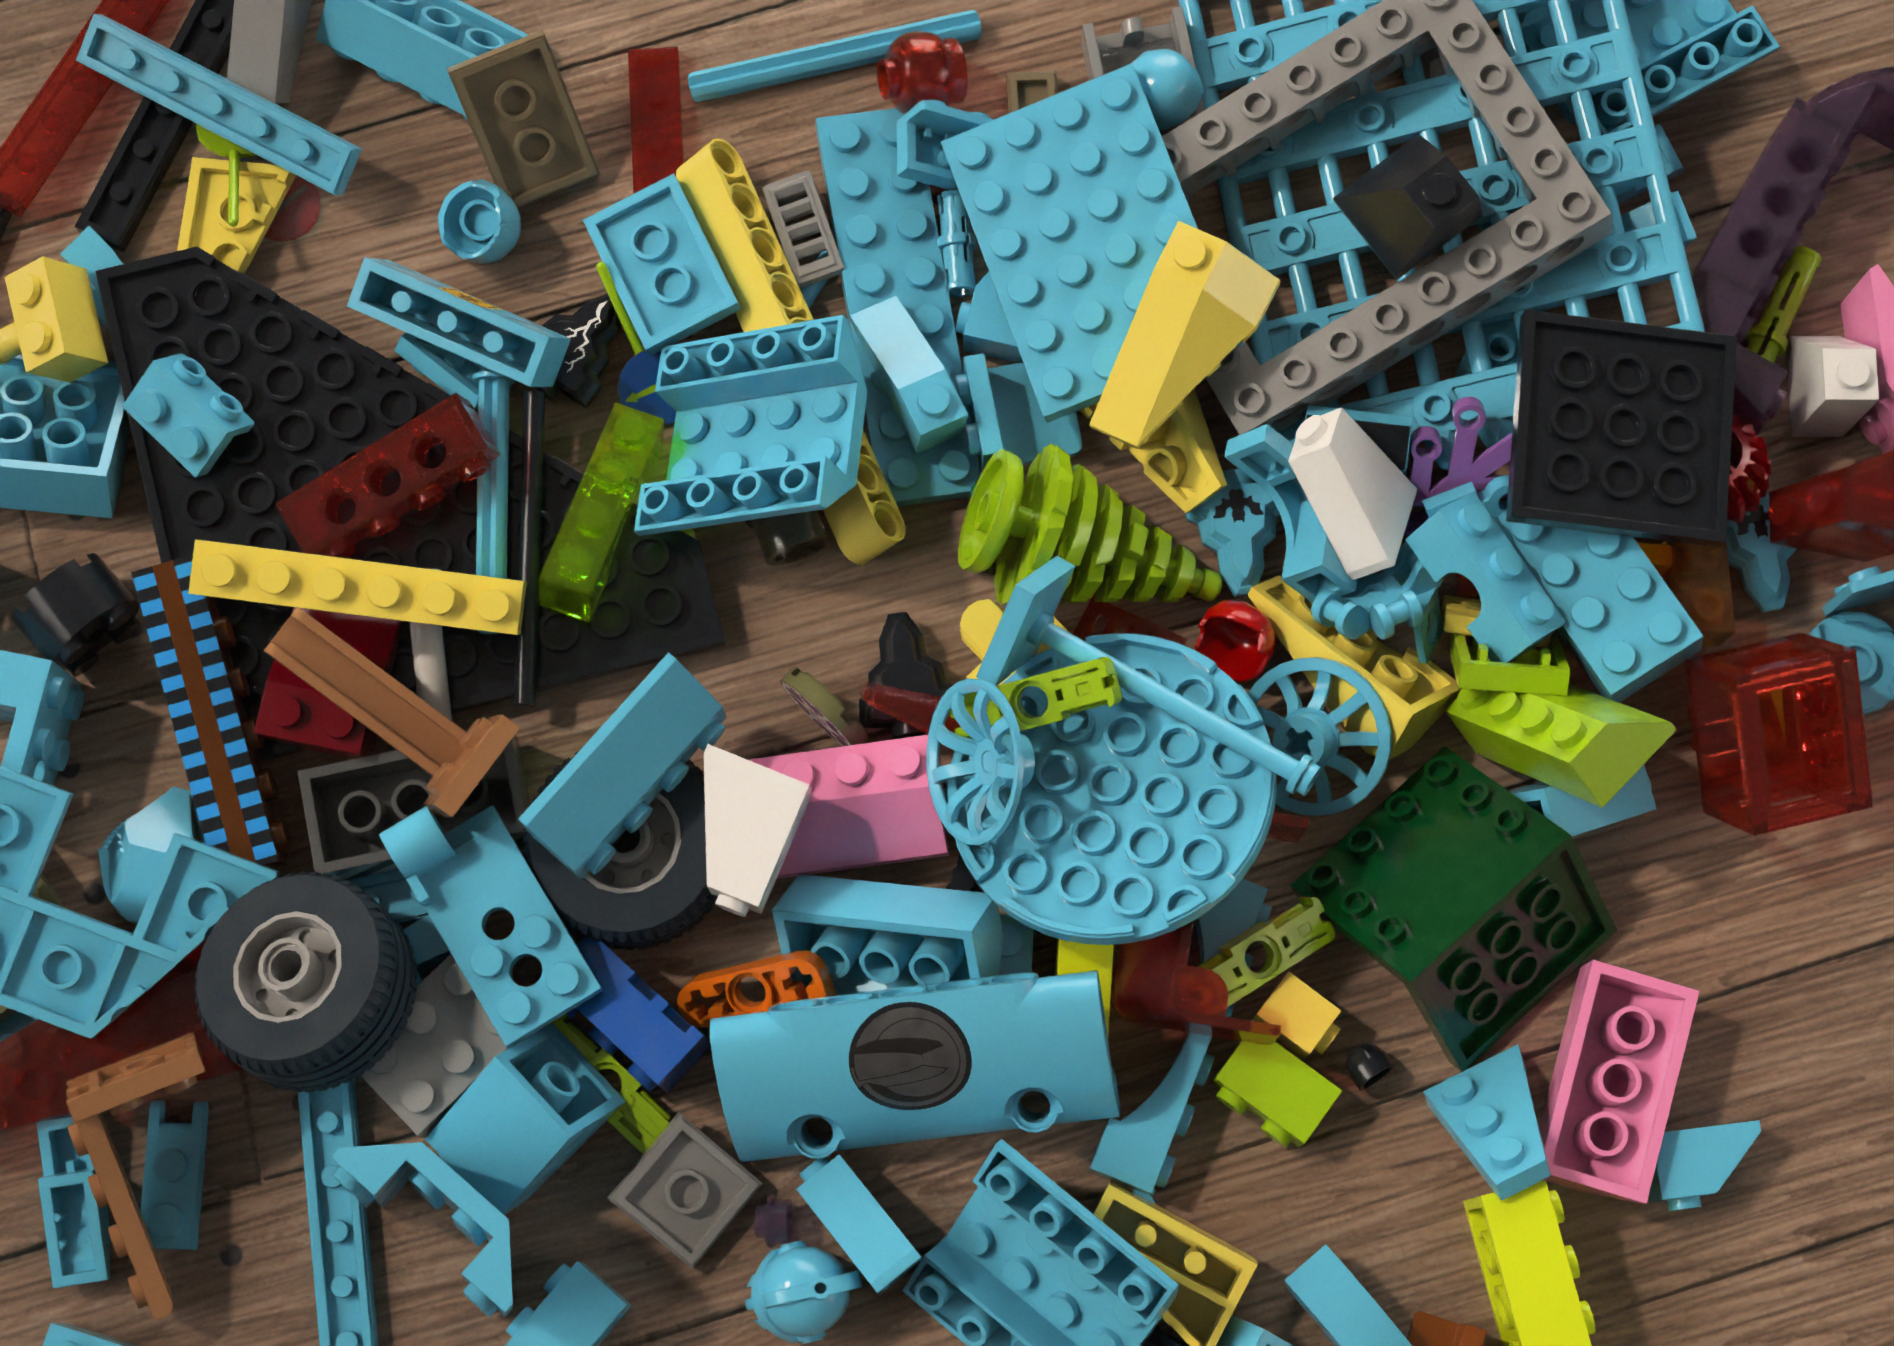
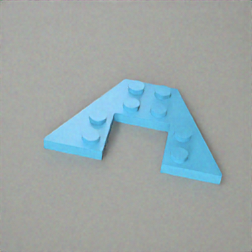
(80, 968)

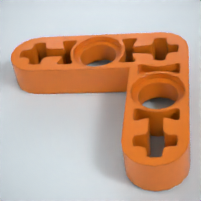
(771, 972)

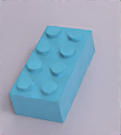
(1615, 603)

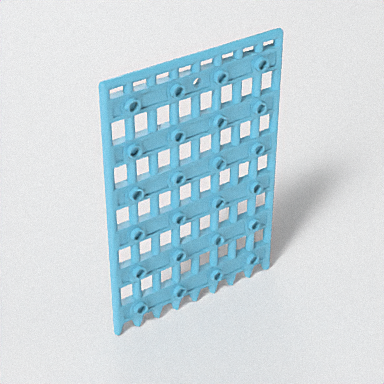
(1428, 108)

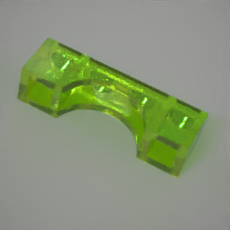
(589, 534)

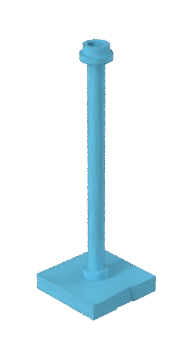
(1029, 623)

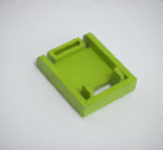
(1533, 672)

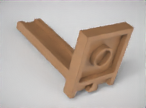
(393, 711)
(120, 1090)

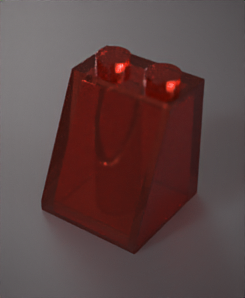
(1839, 510)

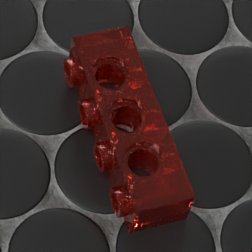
(314, 507)

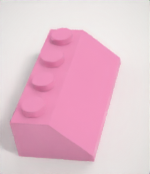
(864, 807)
(1615, 1081)

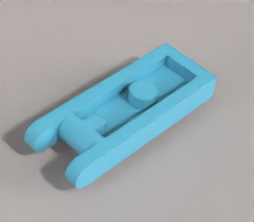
(174, 1177)

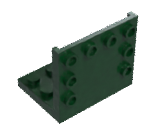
(1462, 901)

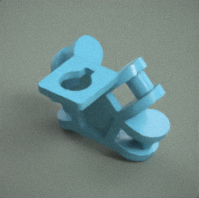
(1386, 601)

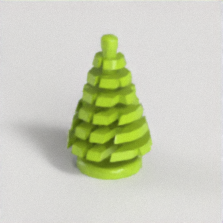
(1073, 518)

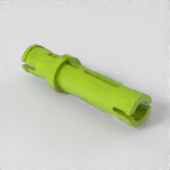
(1798, 271)

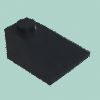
(1410, 205)

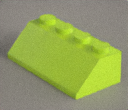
(1567, 741)

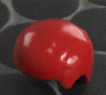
(1237, 639)

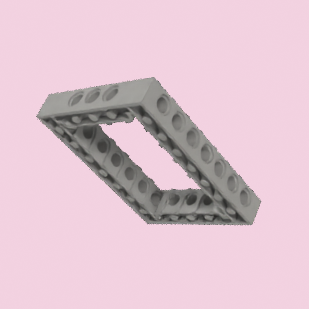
(1554, 227)

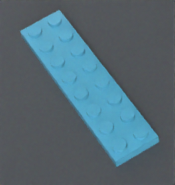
(891, 250)

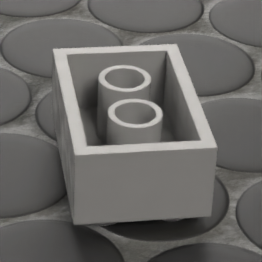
(438, 1050)

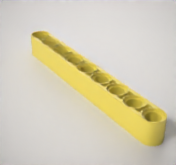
(750, 255)

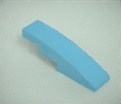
(72, 1220)

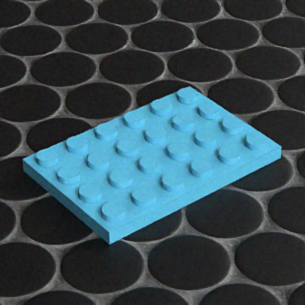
(1071, 224)

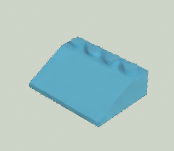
(62, 441)

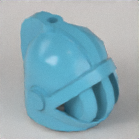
(800, 1292)

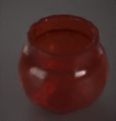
(922, 68)

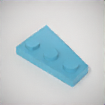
(1494, 1121)

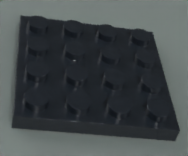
(1622, 428)

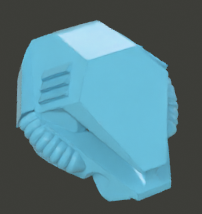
(138, 846)

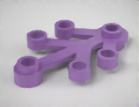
(1462, 466)

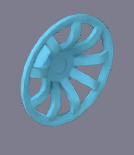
(1316, 733)
(995, 761)

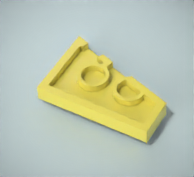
(206, 209)

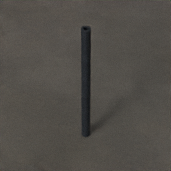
(530, 546)

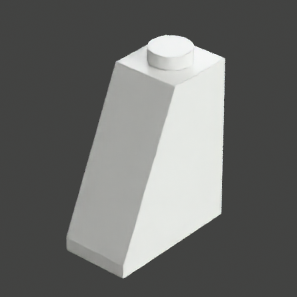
(1829, 384)
(1353, 491)
(747, 828)

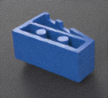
(638, 1022)

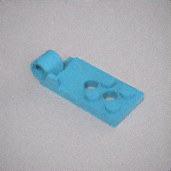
(460, 884)

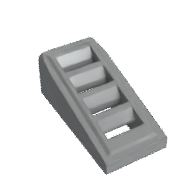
(790, 200)

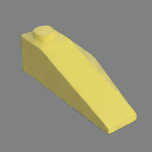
(1189, 319)
(1179, 456)
(1410, 690)

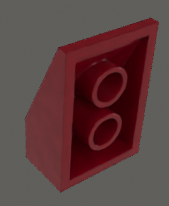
(304, 718)

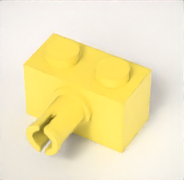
(53, 321)

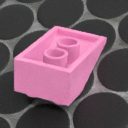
(1870, 321)

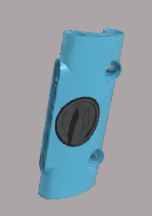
(914, 1064)

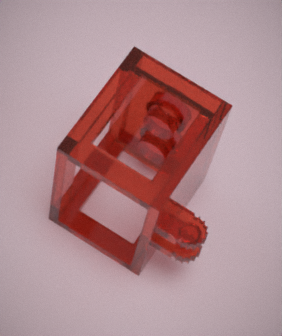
(1778, 727)

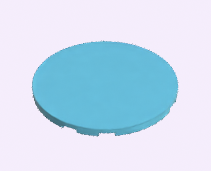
(1127, 806)

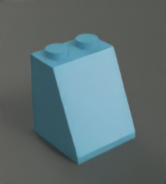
(524, 1118)

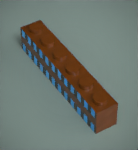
(210, 716)

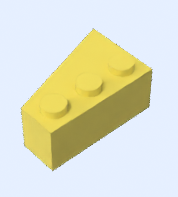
(1204, 1266)

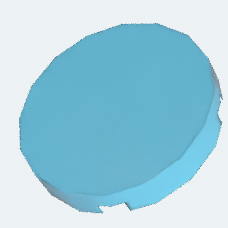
(1874, 653)

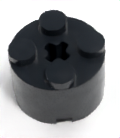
(78, 614)

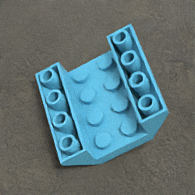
(1677, 44)
(759, 426)
(383, 1170)
(1037, 1268)

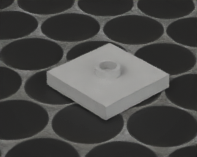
(685, 1190)

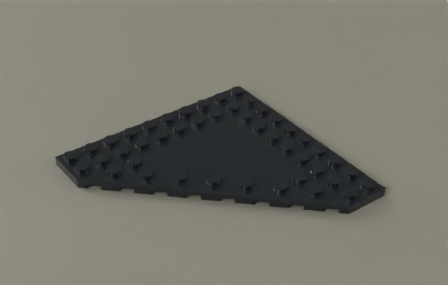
(317, 405)

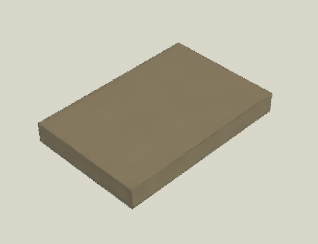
(524, 119)

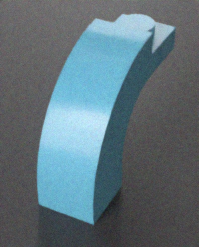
(1309, 557)

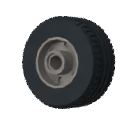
(640, 893)
(305, 982)

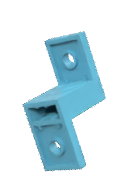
(41, 705)

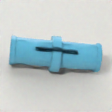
(956, 244)

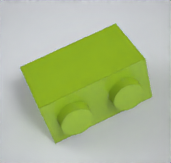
(1275, 1089)

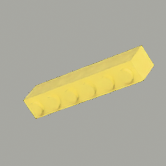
(357, 587)

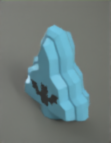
(1237, 528)
(1760, 563)

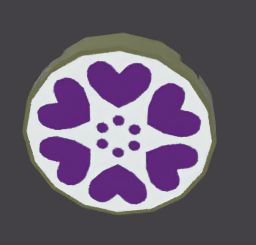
(822, 708)

